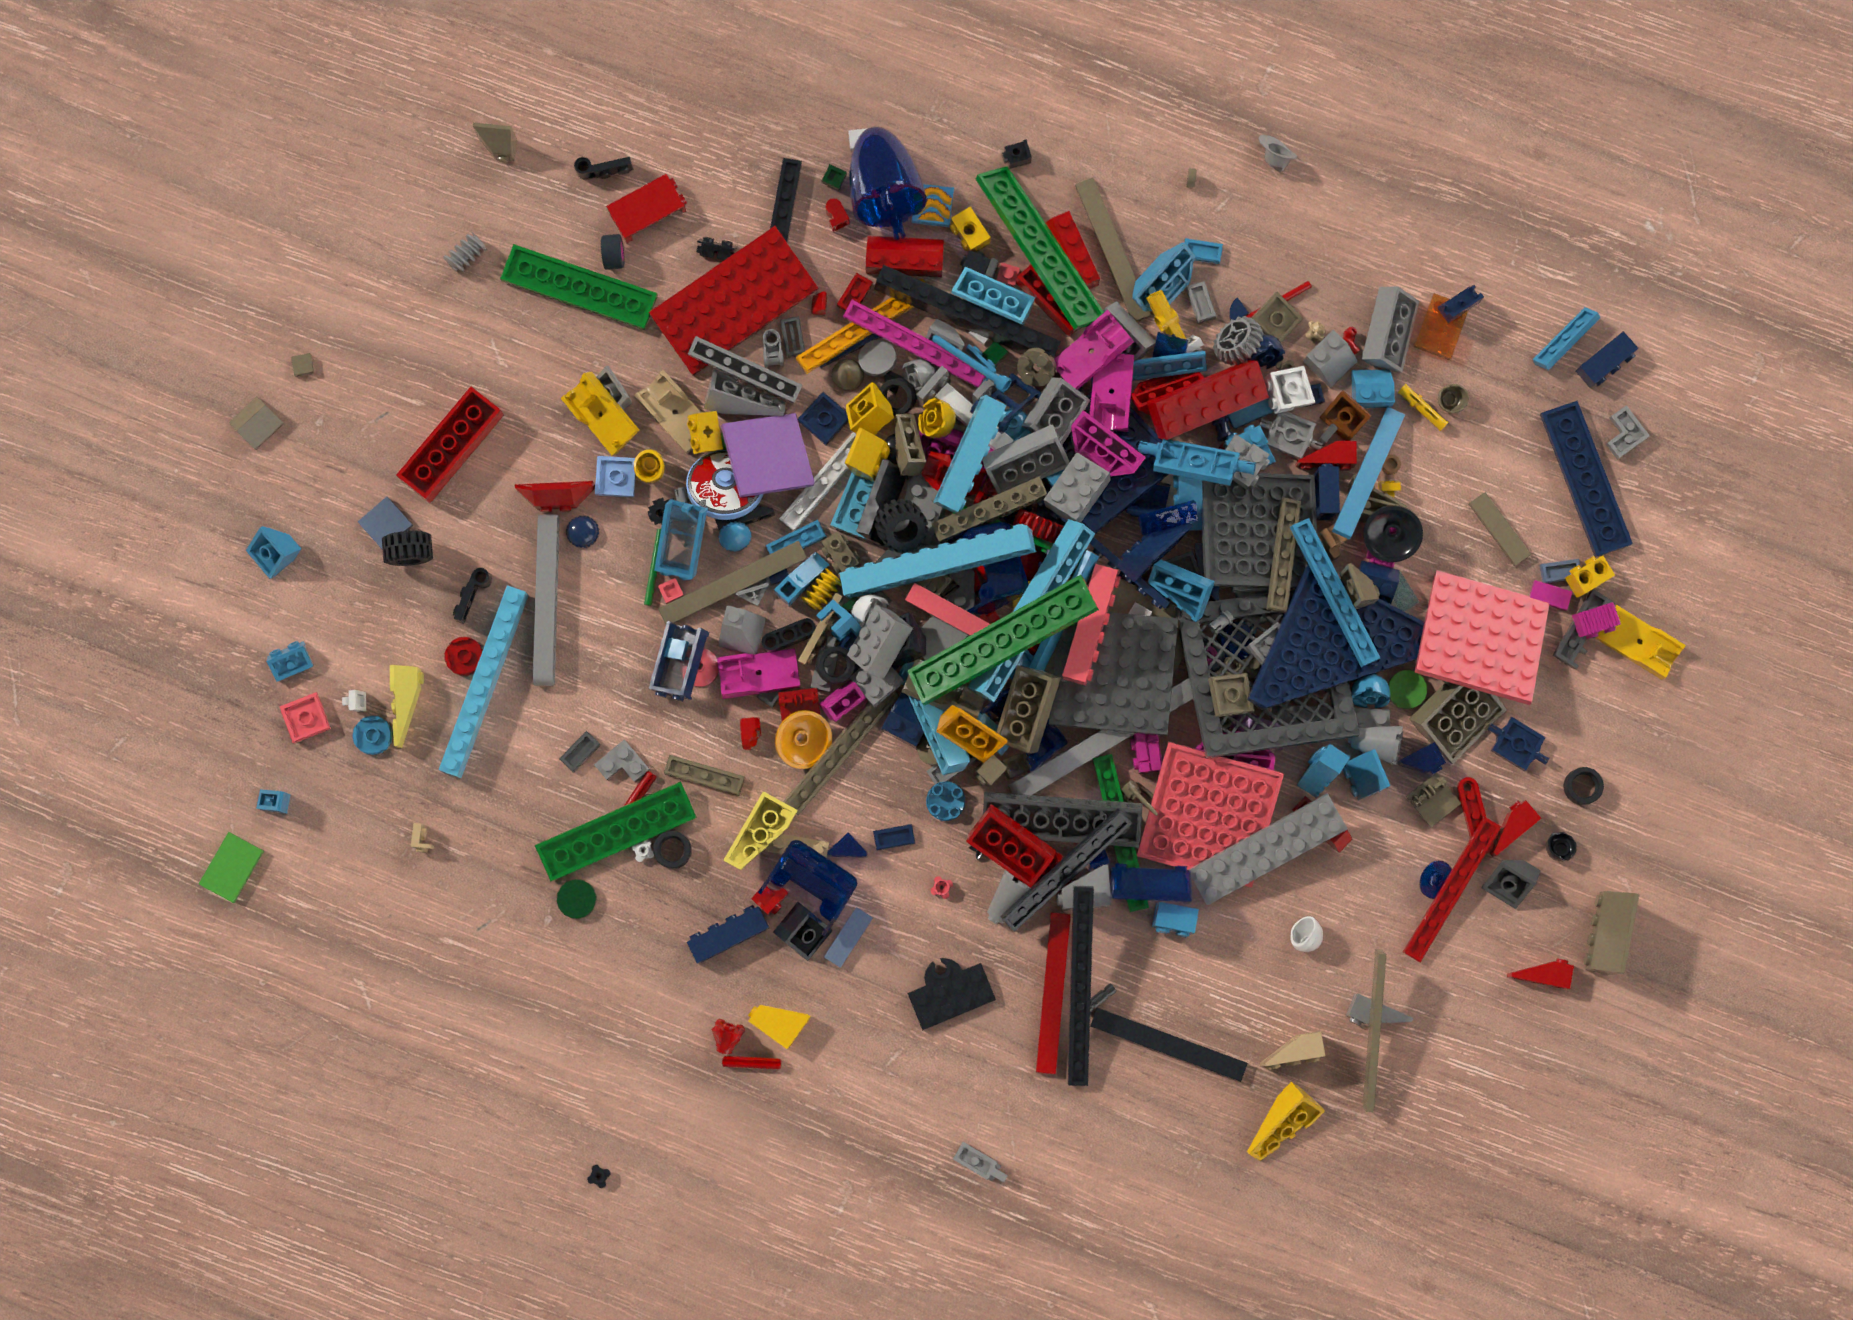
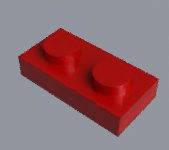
(855, 291)

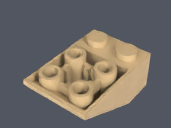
(1300, 1047)

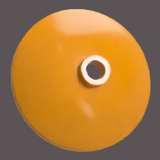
(814, 740)

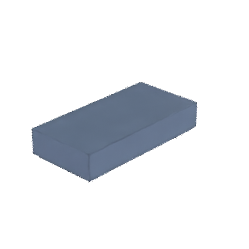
(1557, 571)

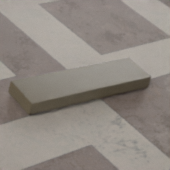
(1499, 529)
(704, 775)

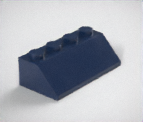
(1151, 550)

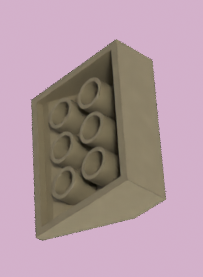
(1456, 718)
(1611, 932)

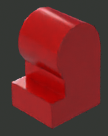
(837, 213)

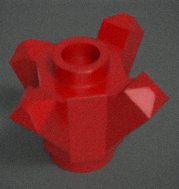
(726, 1036)

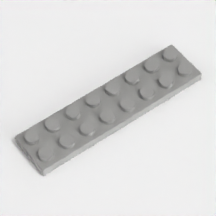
(1267, 849)

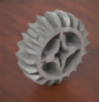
(1238, 340)

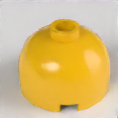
(937, 418)

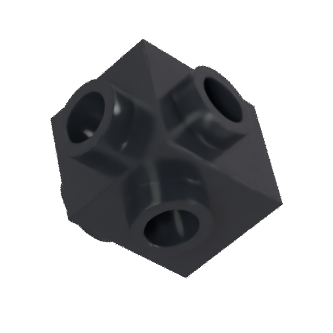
(655, 511)

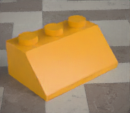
(969, 733)

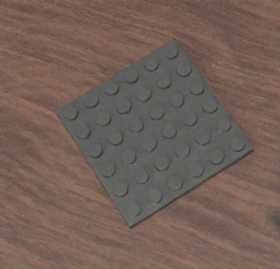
(1242, 528)
(1129, 679)

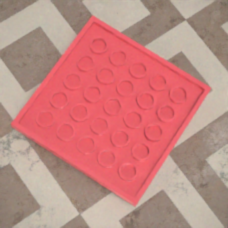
(1482, 637)
(1205, 806)

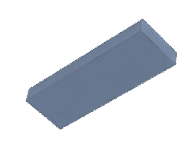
(848, 937)

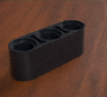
(782, 643)

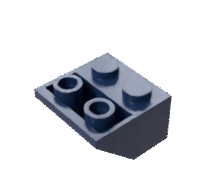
(1383, 577)

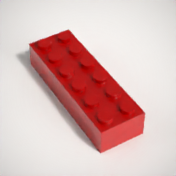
(1207, 399)
(450, 444)

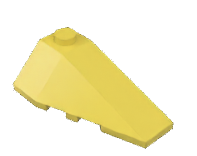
(406, 686)
(765, 823)

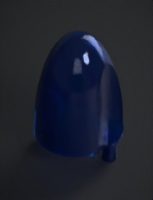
(884, 181)

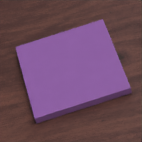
(767, 455)

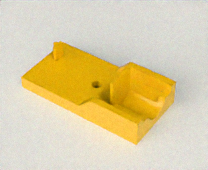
(587, 401)
(1657, 647)

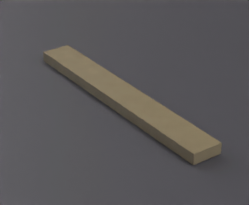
(1110, 245)
(733, 583)
(837, 753)
(1374, 1030)

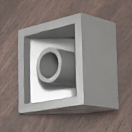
(1331, 359)

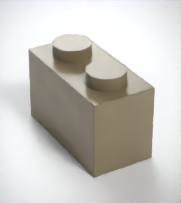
(989, 771)

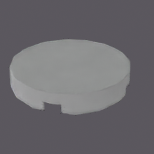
(877, 358)

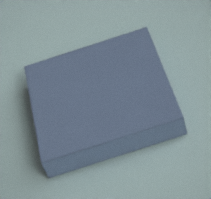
(383, 520)

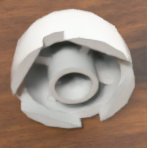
(865, 605)

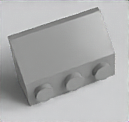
(1142, 340)
(1057, 405)

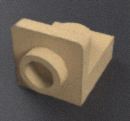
(418, 835)

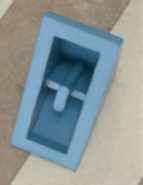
(273, 801)

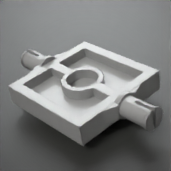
(1290, 434)

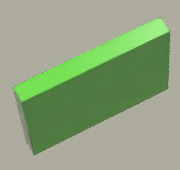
(231, 867)

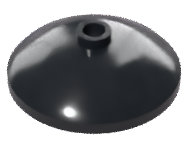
(1393, 545)

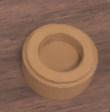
(1391, 464)

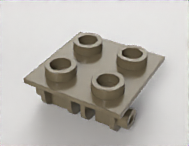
(1433, 799)

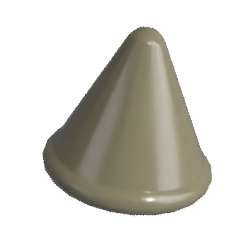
(847, 374)

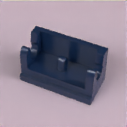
(1460, 303)

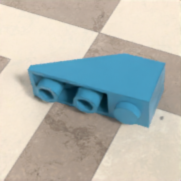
(801, 578)

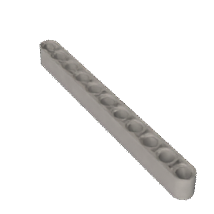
(1086, 750)

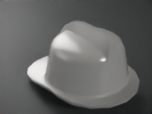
(1276, 153)

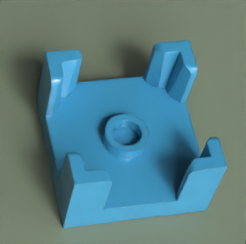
(845, 624)

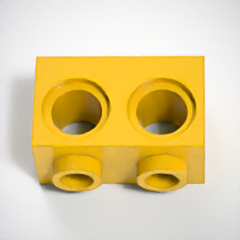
(1590, 577)

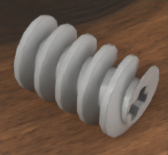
(465, 252)

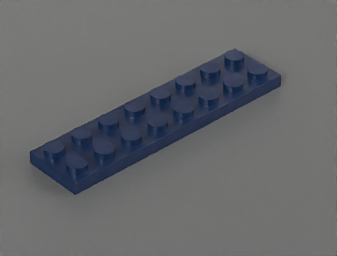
(1586, 479)

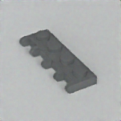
(1571, 643)

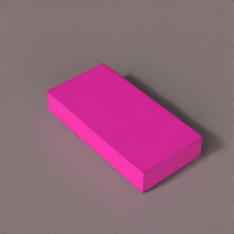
(1555, 596)

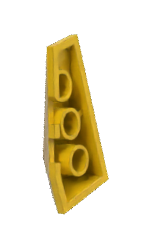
(1287, 1115)

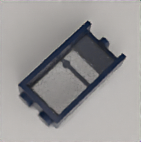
(676, 676)

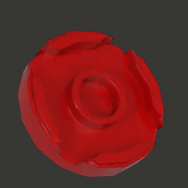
(463, 655)

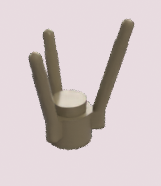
(1133, 790)

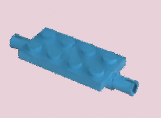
(1196, 461)

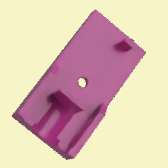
(1107, 340)
(1114, 408)
(740, 678)

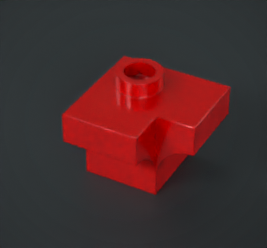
(770, 899)

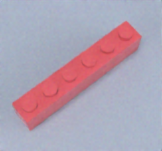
(1089, 629)

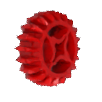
(1040, 526)

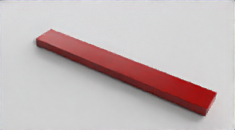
(1452, 889)
(1053, 993)

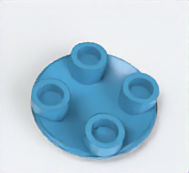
(945, 801)

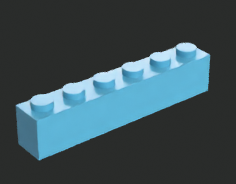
(970, 453)
(947, 754)

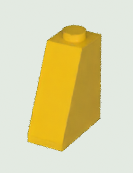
(778, 1023)

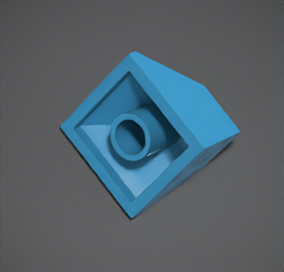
(272, 550)

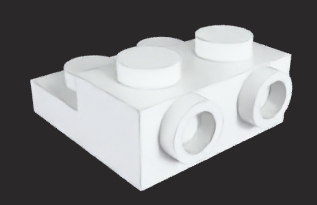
(1288, 389)

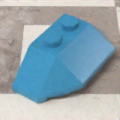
(1168, 273)

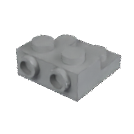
(1249, 453)

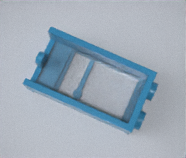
(680, 539)

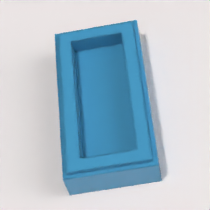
(1205, 251)

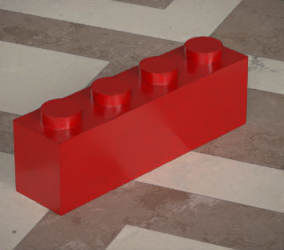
(1032, 284)

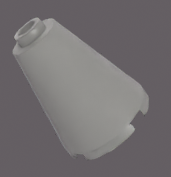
(1384, 740)
(1007, 893)

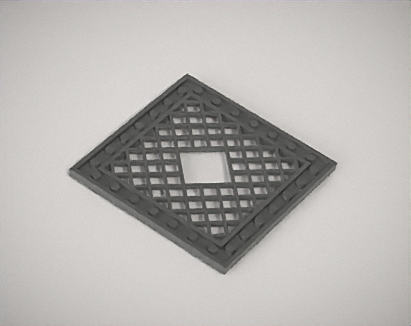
(1231, 743)

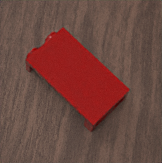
(646, 206)

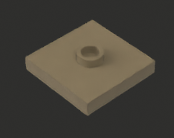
(1277, 317)
(1230, 695)

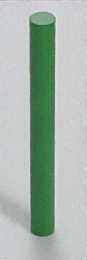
(652, 574)

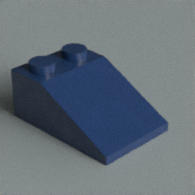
(903, 722)

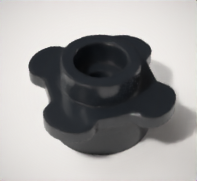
(601, 1182)

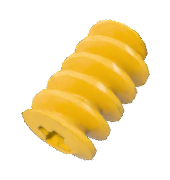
(822, 590)

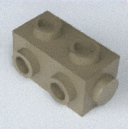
(837, 549)

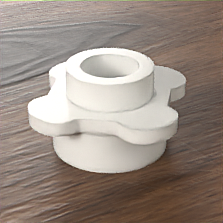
(648, 851)

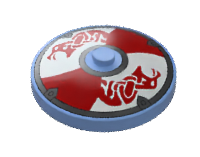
(713, 486)

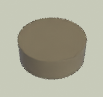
(1191, 178)

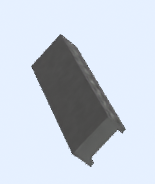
(1066, 817)

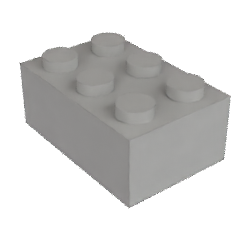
(1077, 489)
(879, 641)

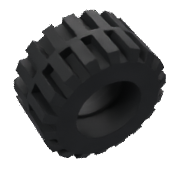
(910, 535)
(407, 548)

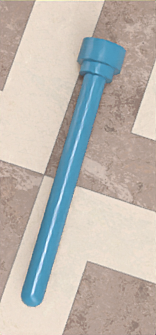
(1002, 382)

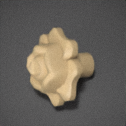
(1316, 330)

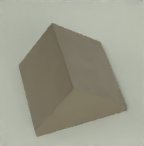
(256, 423)

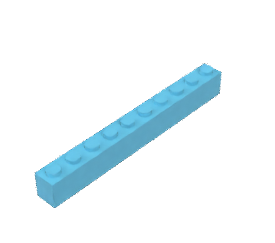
(937, 562)
(1051, 574)
(483, 682)

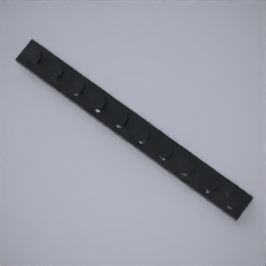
(1080, 985)

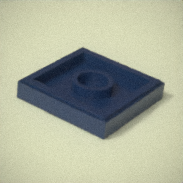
(824, 418)

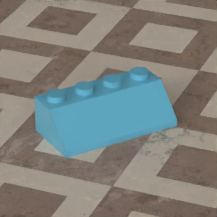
(993, 295)

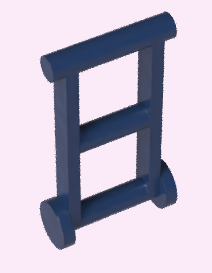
(1017, 408)

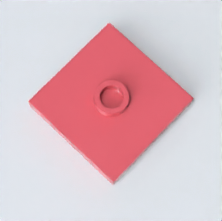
(305, 717)

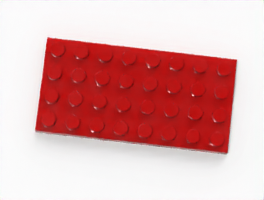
(735, 297)

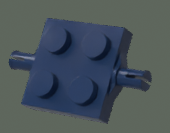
(1518, 744)

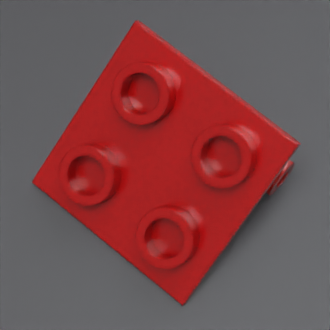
(798, 701)

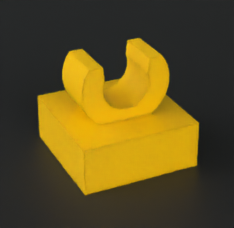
(1389, 487)

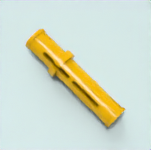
(1427, 411)

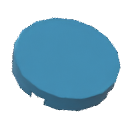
(372, 735)

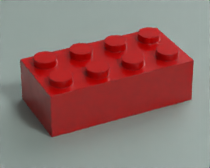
(1011, 846)

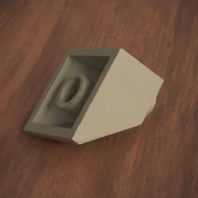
(498, 140)
(1358, 587)

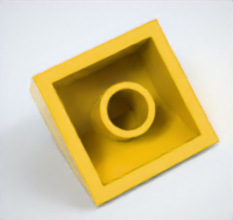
(869, 410)
(866, 455)

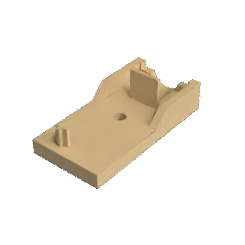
(661, 400)

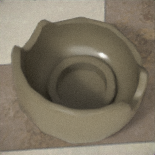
(1453, 398)

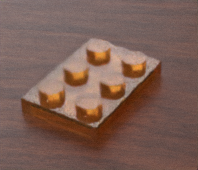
(1436, 334)

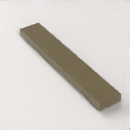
(1283, 556)

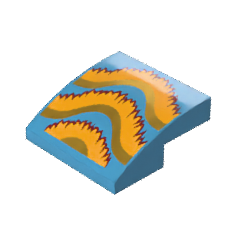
(938, 206)

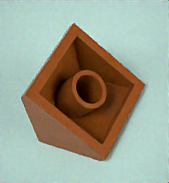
(1346, 415)

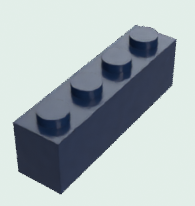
(727, 935)

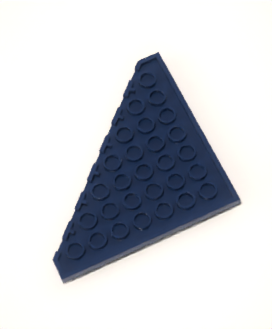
(1314, 653)

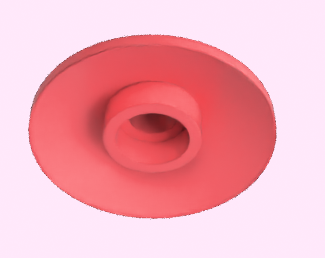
(709, 670)

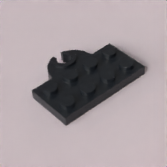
(950, 993)

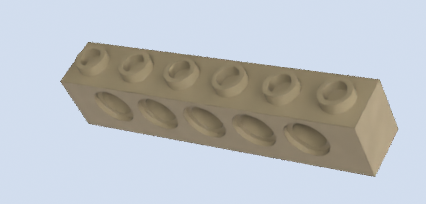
(990, 509)

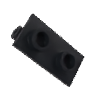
(708, 248)

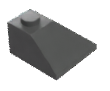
(1512, 881)

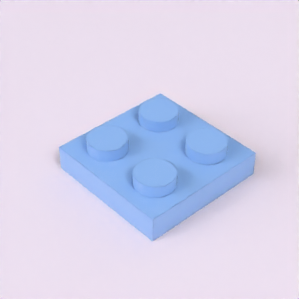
(615, 476)

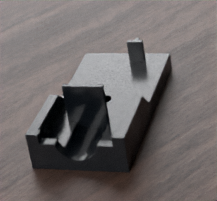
(885, 488)

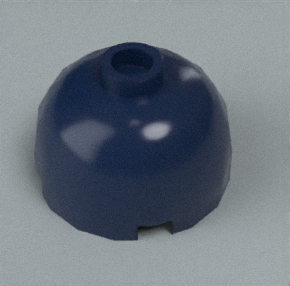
(1269, 352)

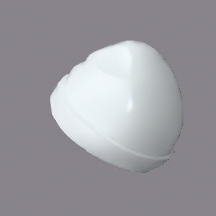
(1306, 934)

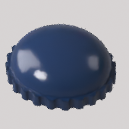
(582, 531)

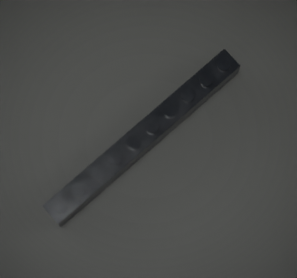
(962, 312)

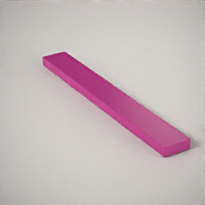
(911, 342)

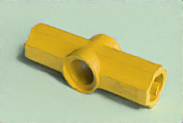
(1165, 316)

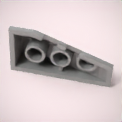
(732, 397)

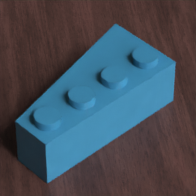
(1323, 768)

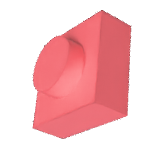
(1008, 274)
(671, 590)

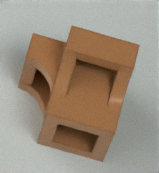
(1331, 542)

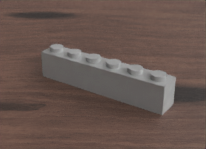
(744, 369)

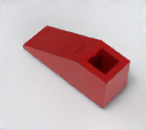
(1339, 453)

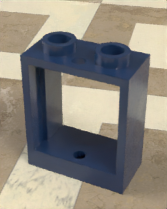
(1327, 492)

